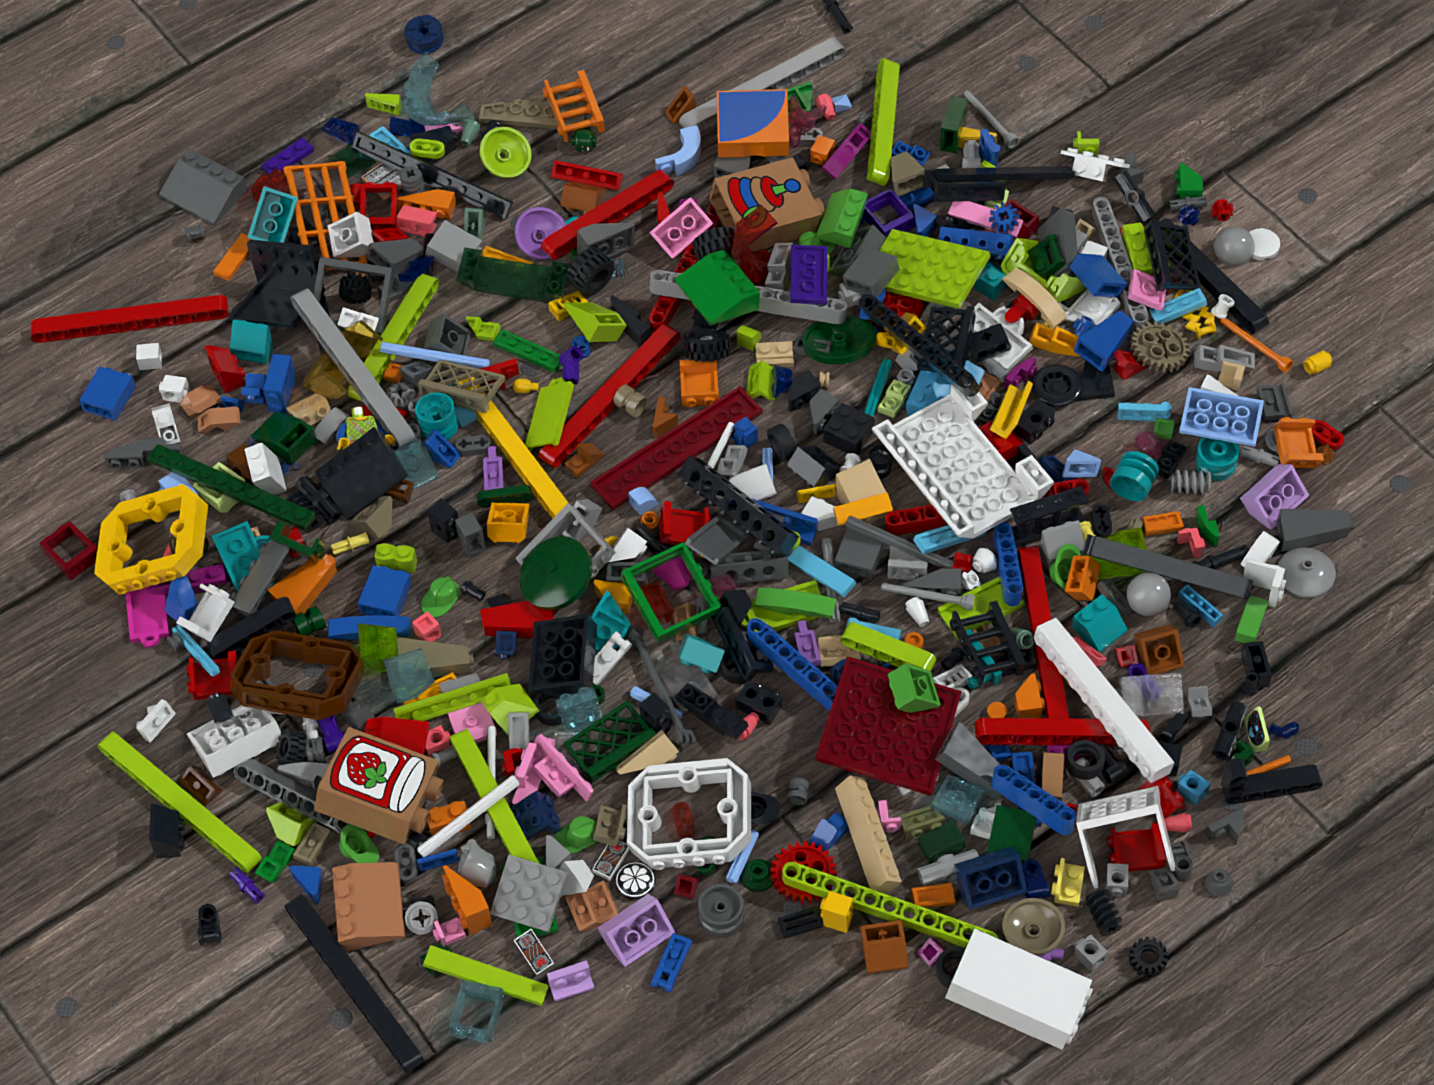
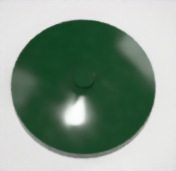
(848, 340)
(555, 573)

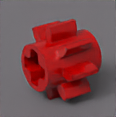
(1222, 210)

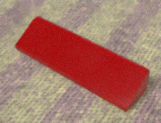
(587, 175)

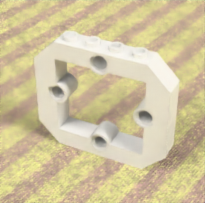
(703, 851)

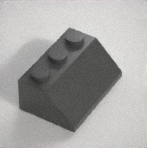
(864, 237)

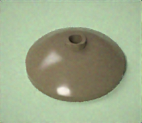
(1034, 916)

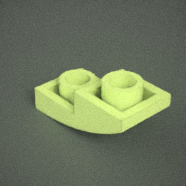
(894, 398)

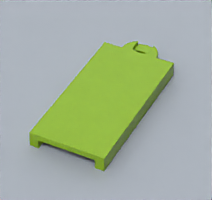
(549, 414)
(983, 595)
(780, 620)

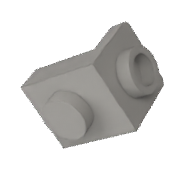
(1199, 702)

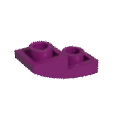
(1021, 372)

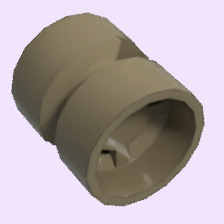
(630, 401)

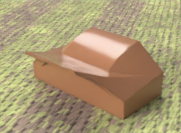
(199, 400)

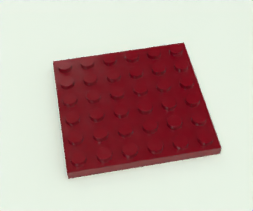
(878, 739)

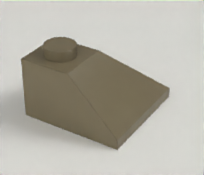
(375, 518)

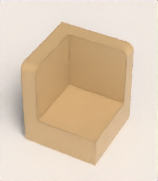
(1231, 375)

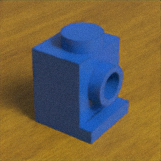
(745, 433)

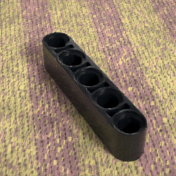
(259, 623)

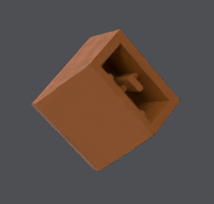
(884, 947)

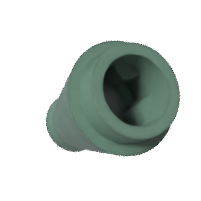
(470, 130)

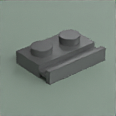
(1275, 401)

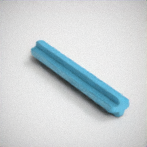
(197, 652)

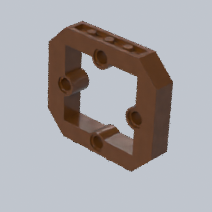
(283, 698)

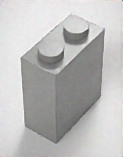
(449, 244)

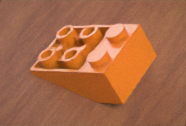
(467, 901)

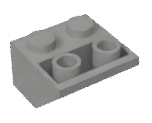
(1055, 537)

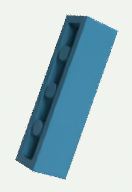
(1195, 600)

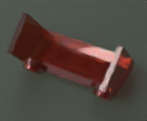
(745, 233)

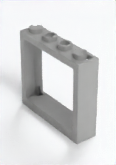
(559, 525)

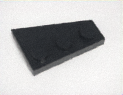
(1096, 383)

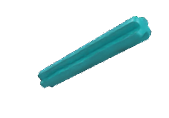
(878, 387)

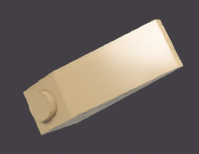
(654, 752)

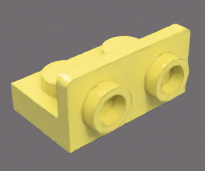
(1069, 883)

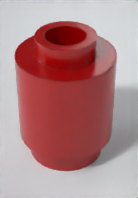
(355, 190)

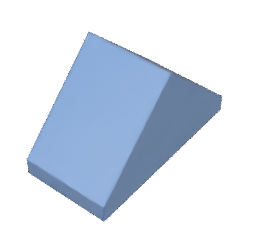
(1081, 465)

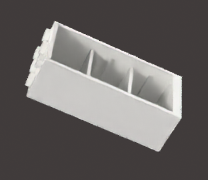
(1020, 989)

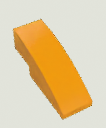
(1055, 341)

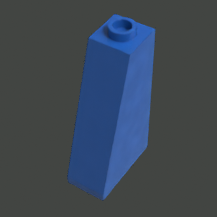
(1104, 340)

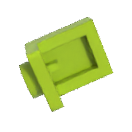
(1088, 145)

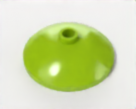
(511, 145)

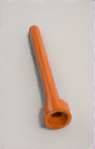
(1283, 363)

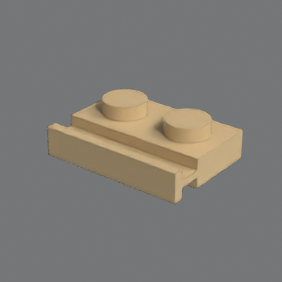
(775, 353)

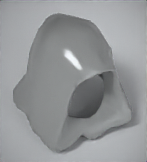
(477, 865)

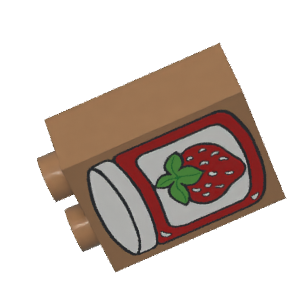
(378, 786)

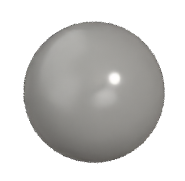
(1234, 246)
(1148, 594)

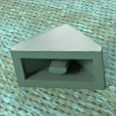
(474, 222)

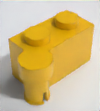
(886, 340)

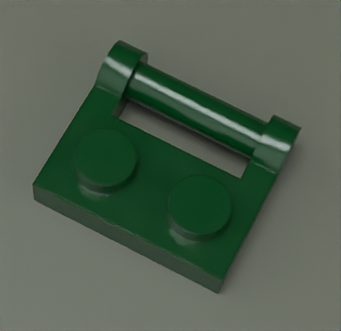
(1041, 259)

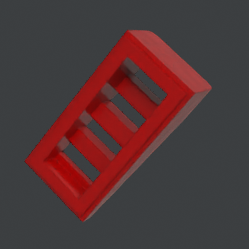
(662, 208)

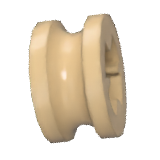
(824, 379)

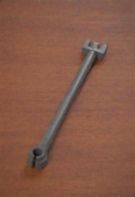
(680, 735)

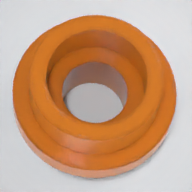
(650, 516)

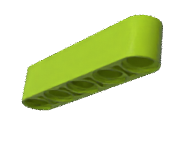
(885, 647)

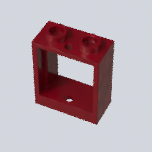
(79, 562)

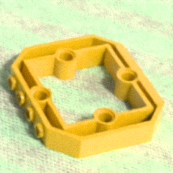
(187, 529)

